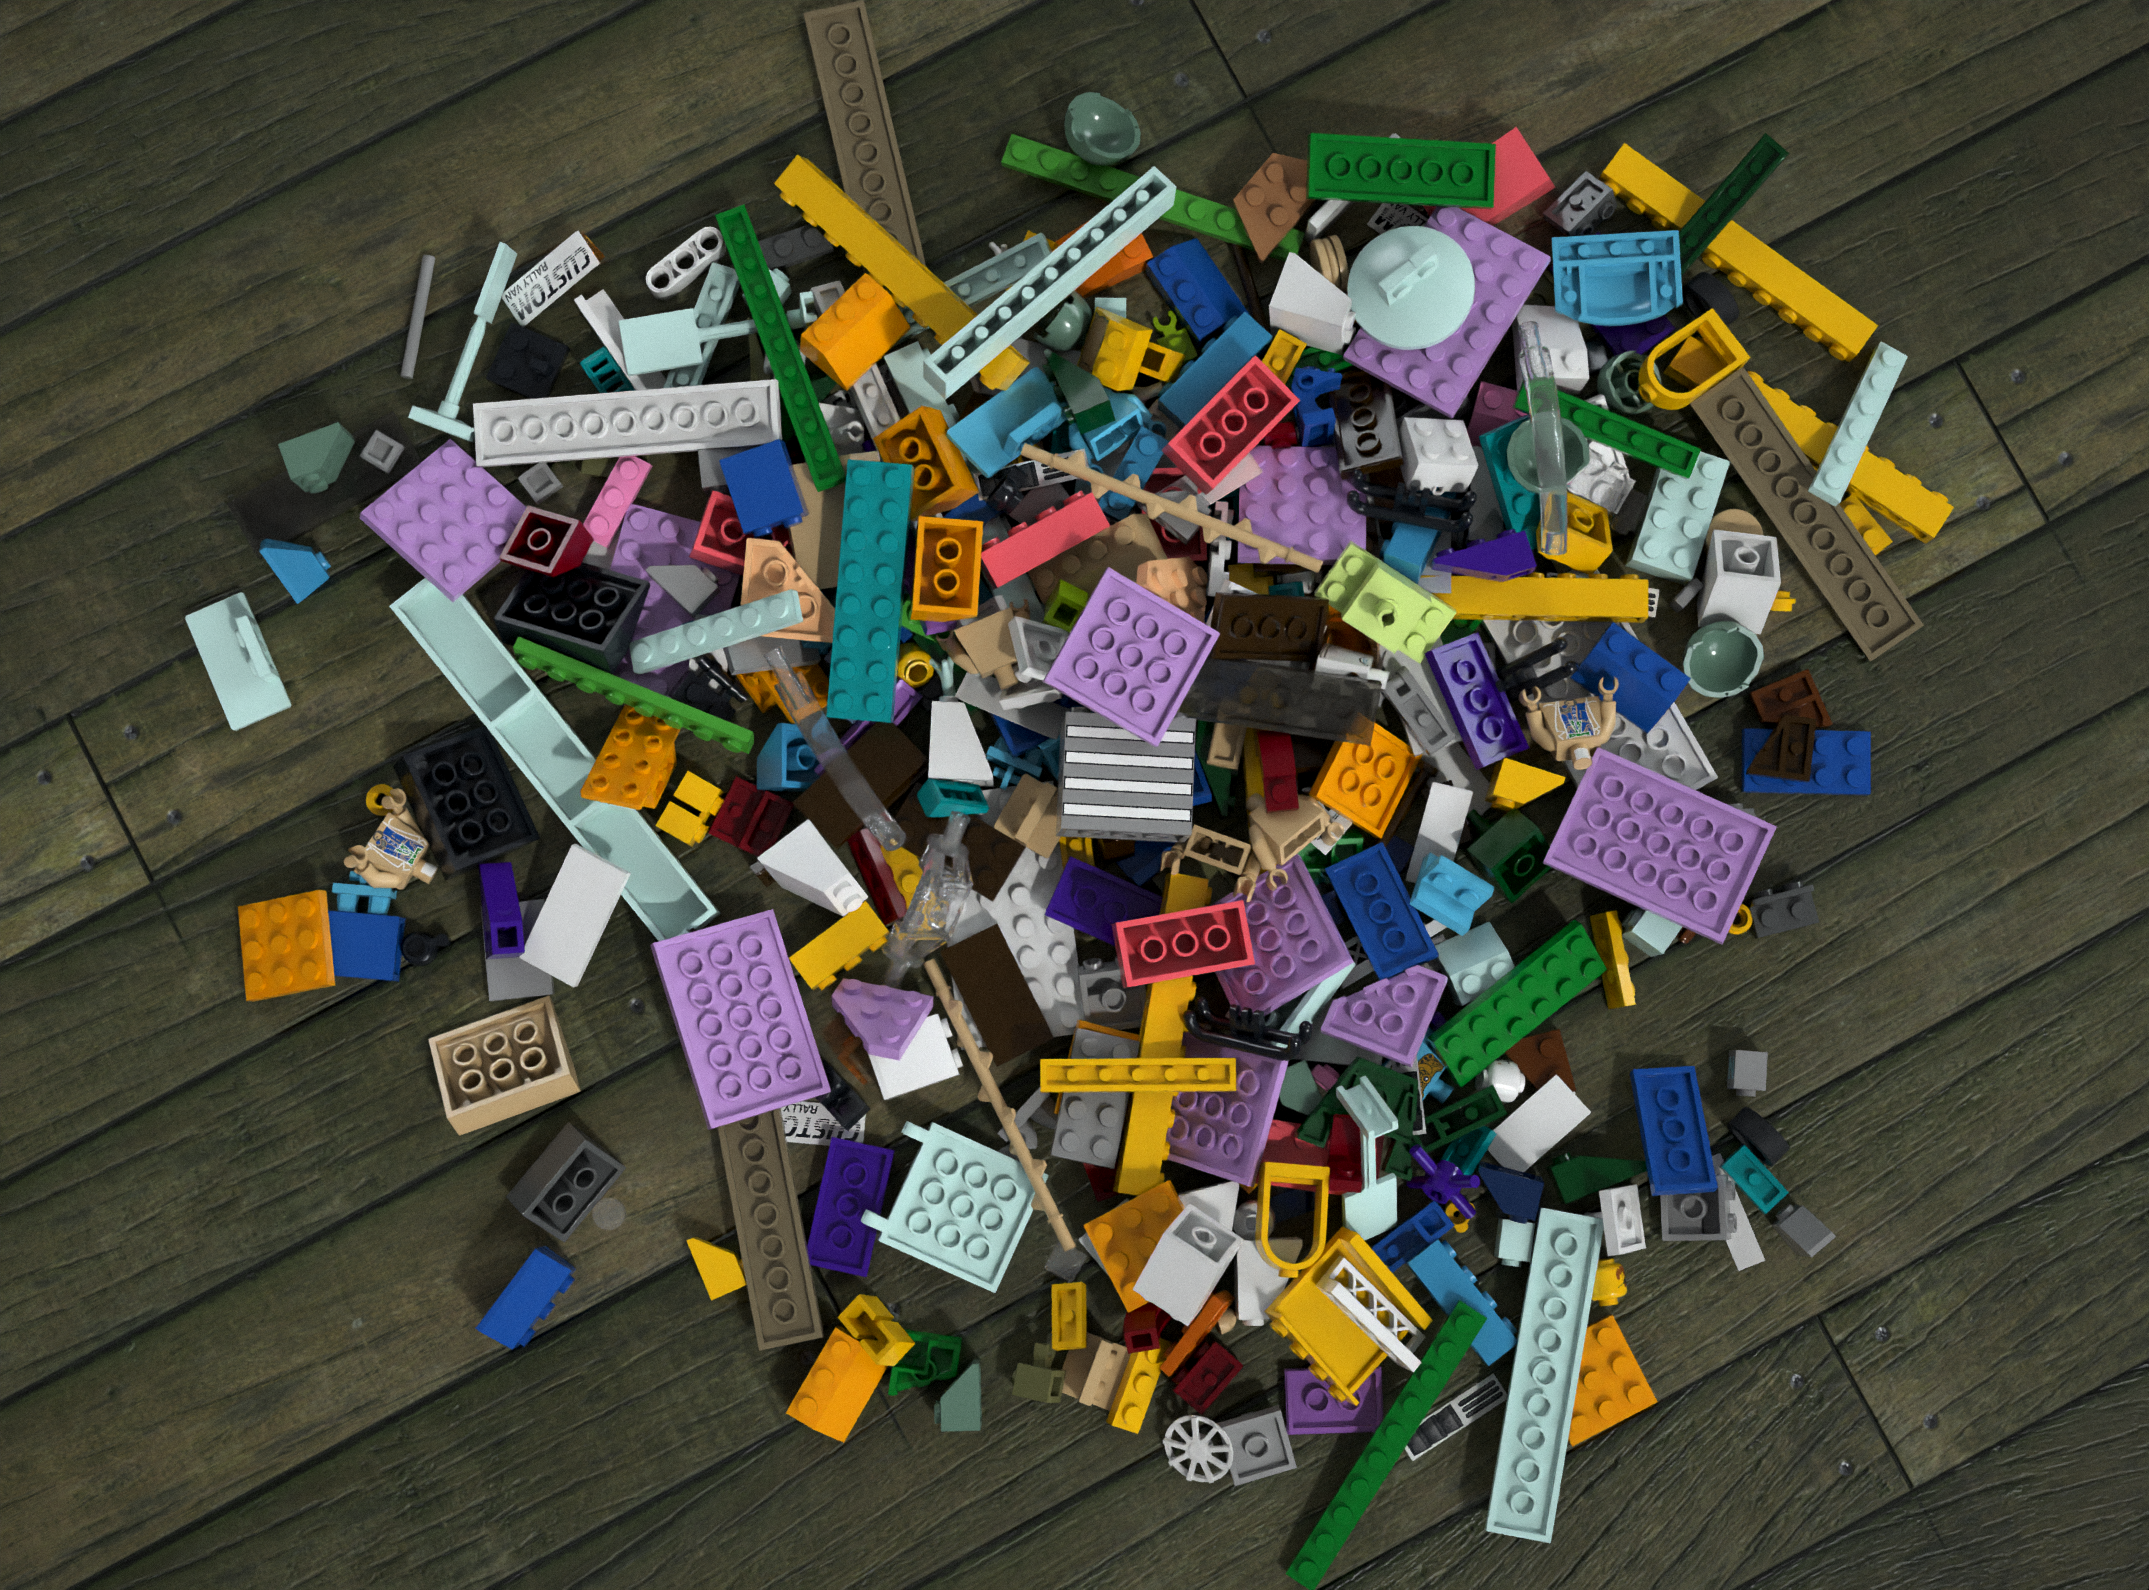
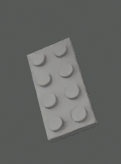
(1092, 1122)

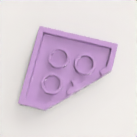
(1388, 1014)
(881, 1015)

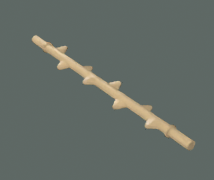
(1185, 510)
(990, 1093)

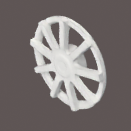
(1198, 1449)

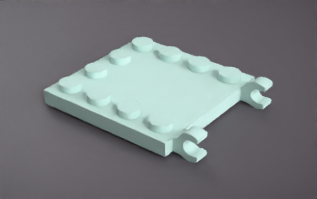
(958, 1207)

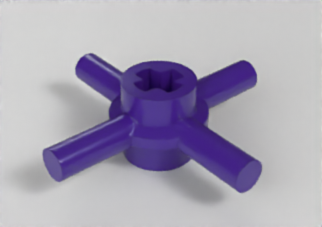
(1443, 1181)

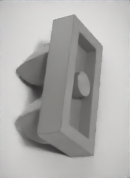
(1040, 1109)

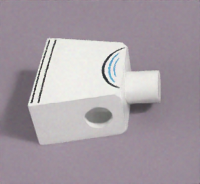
(1344, 661)

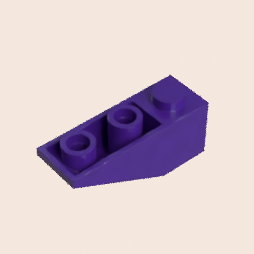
(1492, 560)
(500, 911)

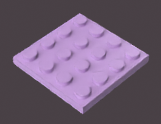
(1300, 504)
(447, 519)
(1131, 657)
(1290, 941)
(1226, 1129)

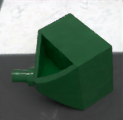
(1508, 852)

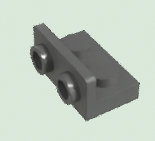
(1582, 207)
(1782, 910)

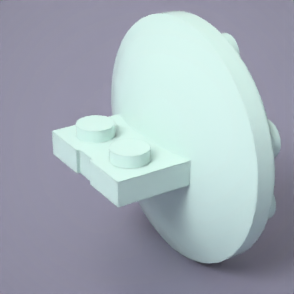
(1411, 287)

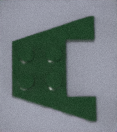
(1398, 1093)

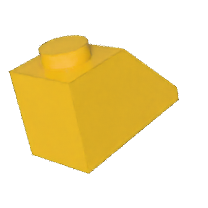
(719, 1267)

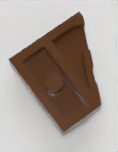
(1790, 696)
(1542, 1058)

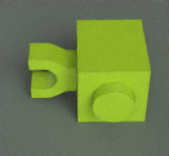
(1064, 606)

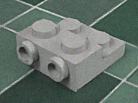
(1104, 997)
(1699, 1214)

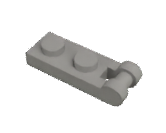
(1418, 712)

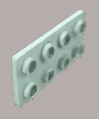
(238, 661)

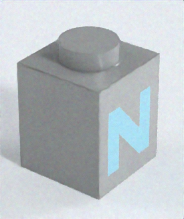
(1747, 1072)

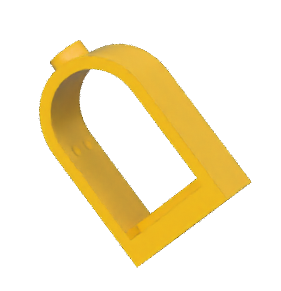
(1721, 343)
(1291, 1174)

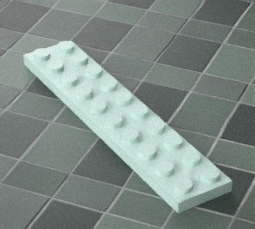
(1544, 1375)

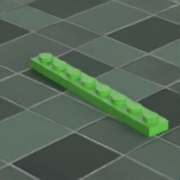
(642, 699)

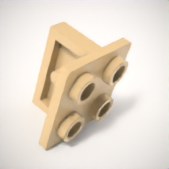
(1031, 816)
(1095, 1371)

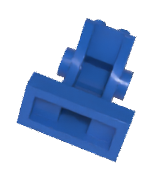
(1313, 423)

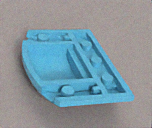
(1617, 276)

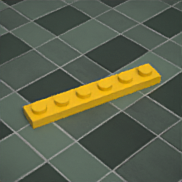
(1138, 1075)

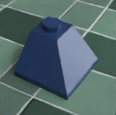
(1513, 1190)

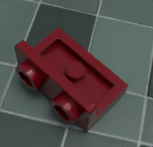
(1206, 1376)

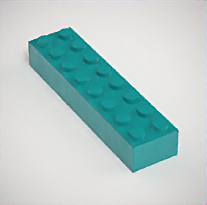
(870, 591)

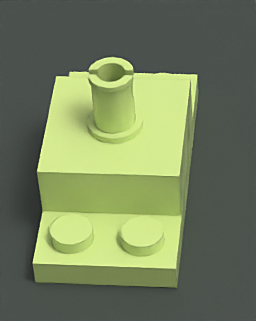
(1384, 603)

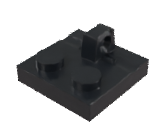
(527, 363)

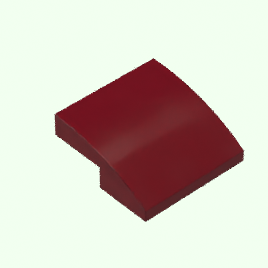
(750, 817)

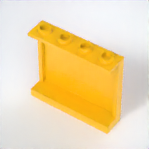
(1323, 1333)

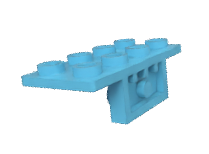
(1002, 425)

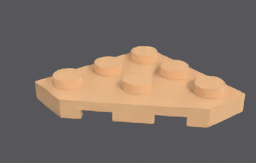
(773, 570)
(1176, 582)

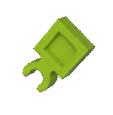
(1173, 339)

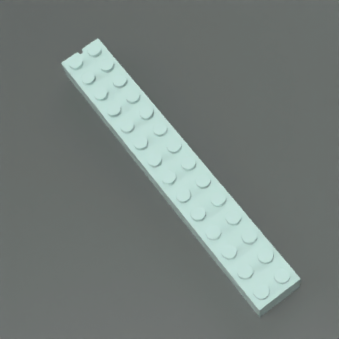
(552, 757)

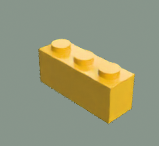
(840, 947)

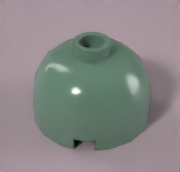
(1066, 324)
(1620, 383)

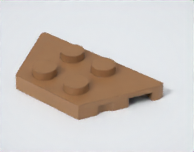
(1273, 202)

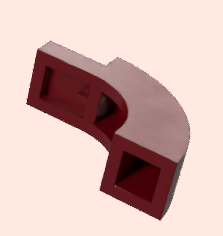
(1277, 770)
(1144, 1326)

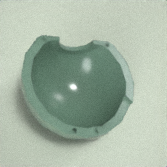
(1100, 129)
(1523, 459)
(1722, 659)

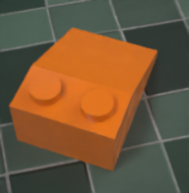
(1123, 265)

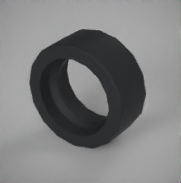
(1706, 293)
(1758, 1136)

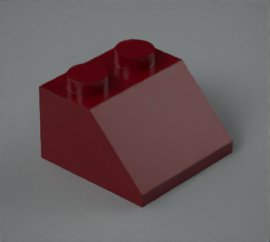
(547, 542)

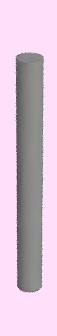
(417, 317)

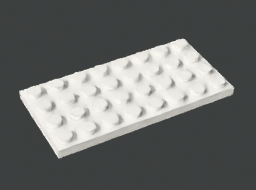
(1669, 745)
(1038, 943)

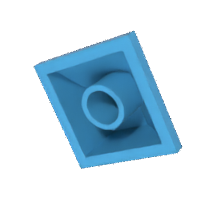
(296, 566)
(786, 761)

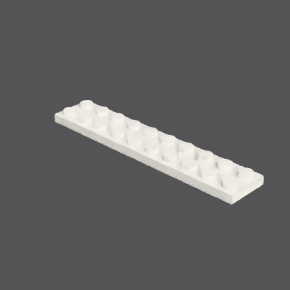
(627, 423)

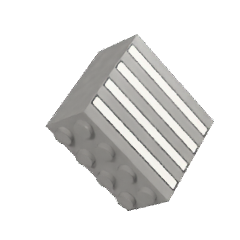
(1122, 785)

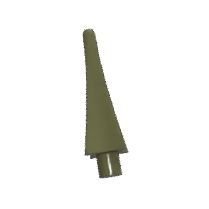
(756, 359)

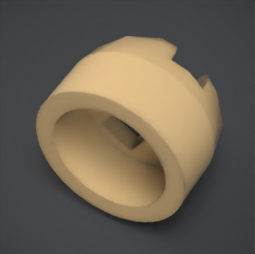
(1226, 1322)

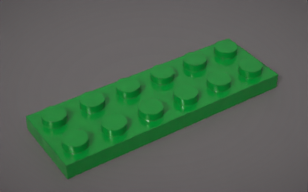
(1400, 171)
(1517, 1003)

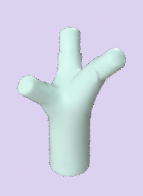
(945, 673)

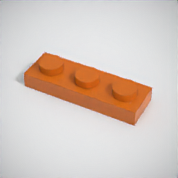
(1195, 1333)

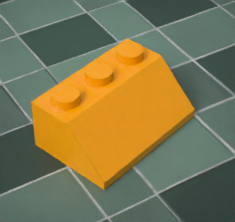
(854, 332)
(940, 471)
(946, 569)
(837, 1386)

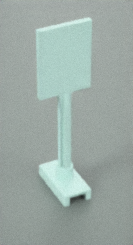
(486, 307)
(674, 340)
(1376, 1206)

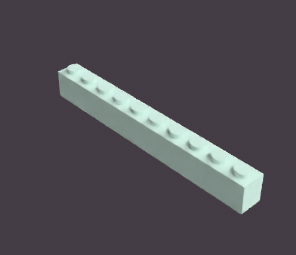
(1049, 283)
(907, 374)

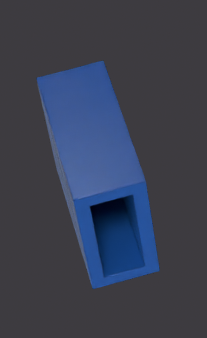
(764, 488)
(366, 945)

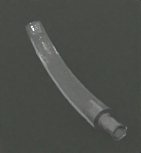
(1548, 438)
(831, 753)

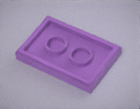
(1314, 1411)

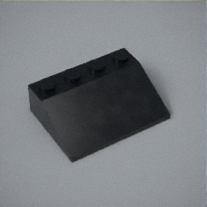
(577, 613)
(465, 801)

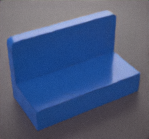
(1145, 862)

